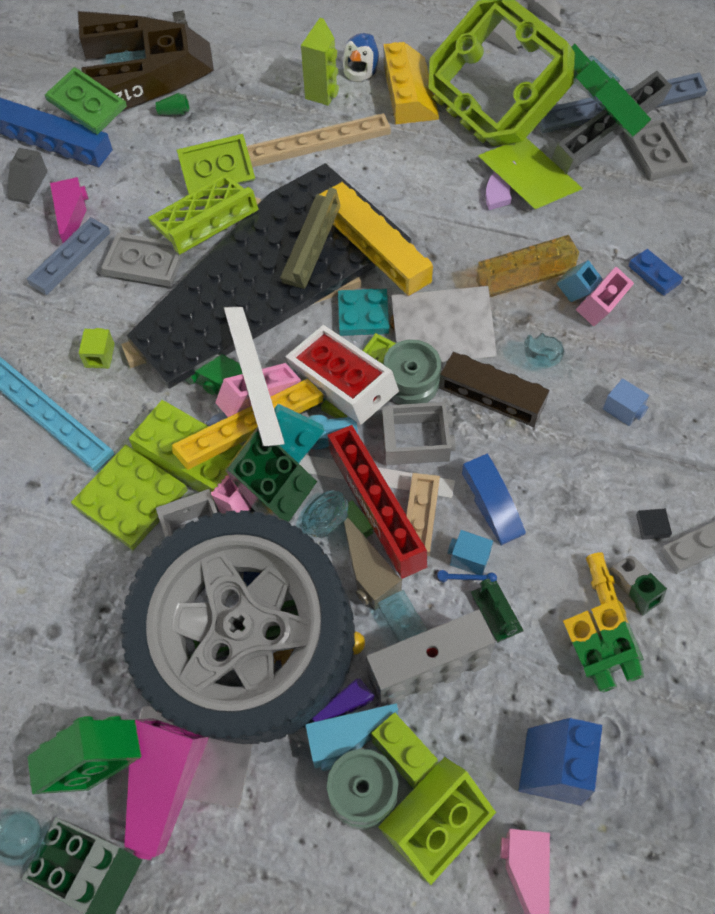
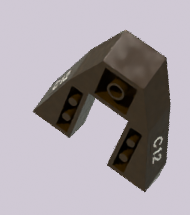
(172, 51)

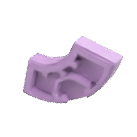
(497, 192)

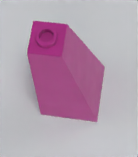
(159, 784)

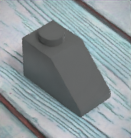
(25, 175)

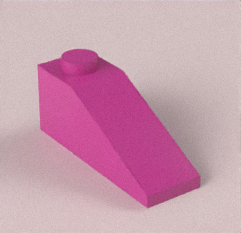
(69, 205)

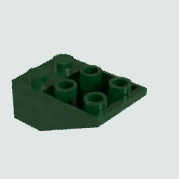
(270, 478)
(81, 869)

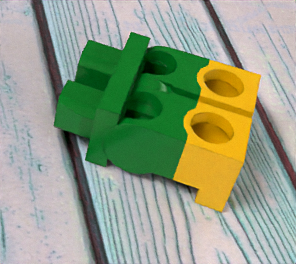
(607, 654)

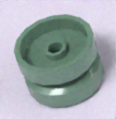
(415, 370)
(362, 809)

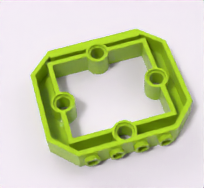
(544, 91)

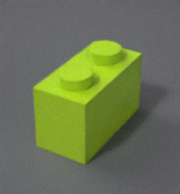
(404, 750)

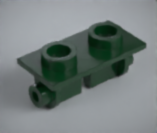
(496, 610)

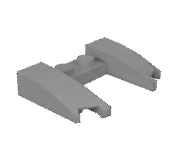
(504, 34)

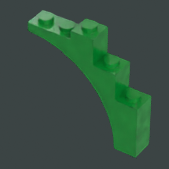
(608, 94)

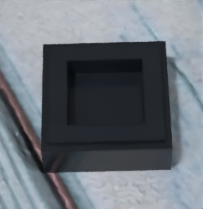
(653, 524)

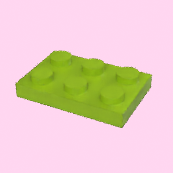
(214, 159)

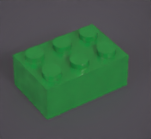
(83, 755)

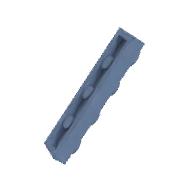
(68, 256)

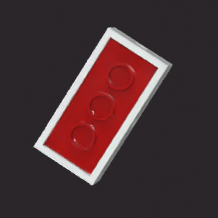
(343, 374)

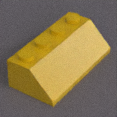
(408, 84)

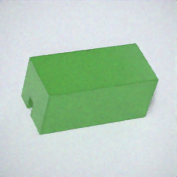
(359, 519)

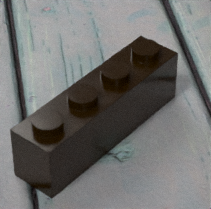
(493, 389)

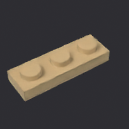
(423, 506)

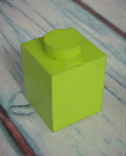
(96, 348)

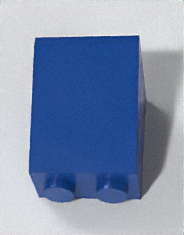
(561, 760)

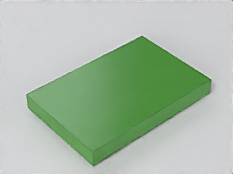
(85, 100)

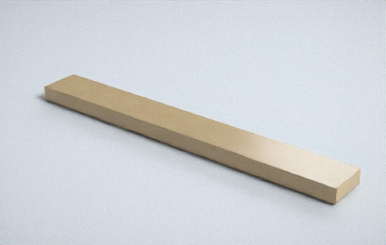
(318, 140)

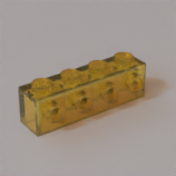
(527, 265)

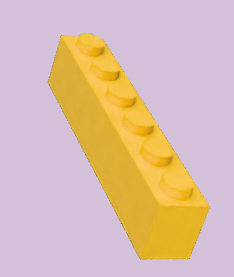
(381, 242)

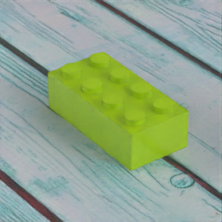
(170, 425)

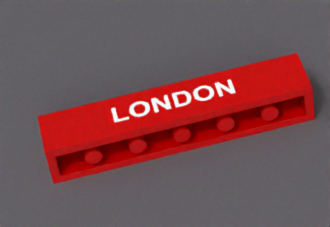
(378, 502)

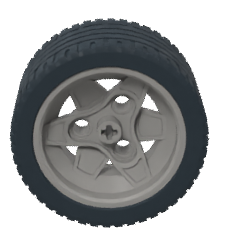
(163, 613)

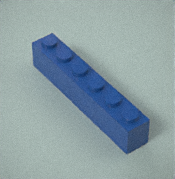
(53, 133)

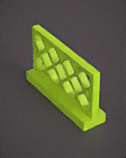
(207, 221)

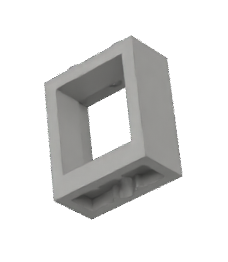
(417, 414)
(185, 510)

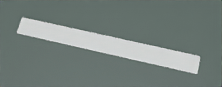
(254, 377)
(394, 478)

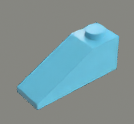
(342, 734)

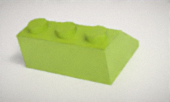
(319, 64)
(437, 819)

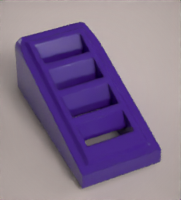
(350, 699)

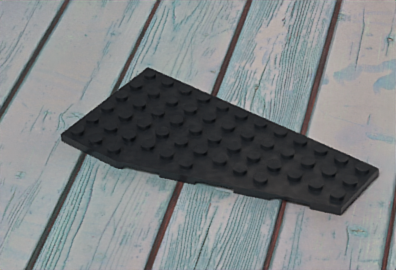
(246, 272)

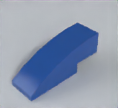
(493, 499)

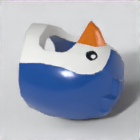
(361, 48)

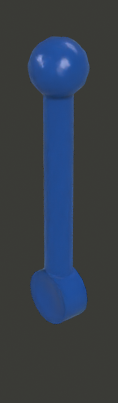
(443, 576)

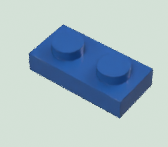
(655, 272)

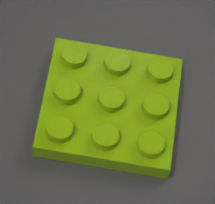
(126, 496)

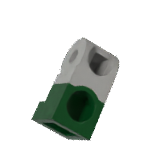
(638, 584)

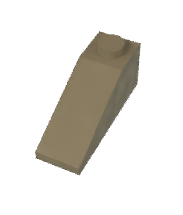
(372, 574)

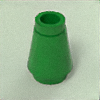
(173, 105)

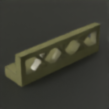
(311, 239)

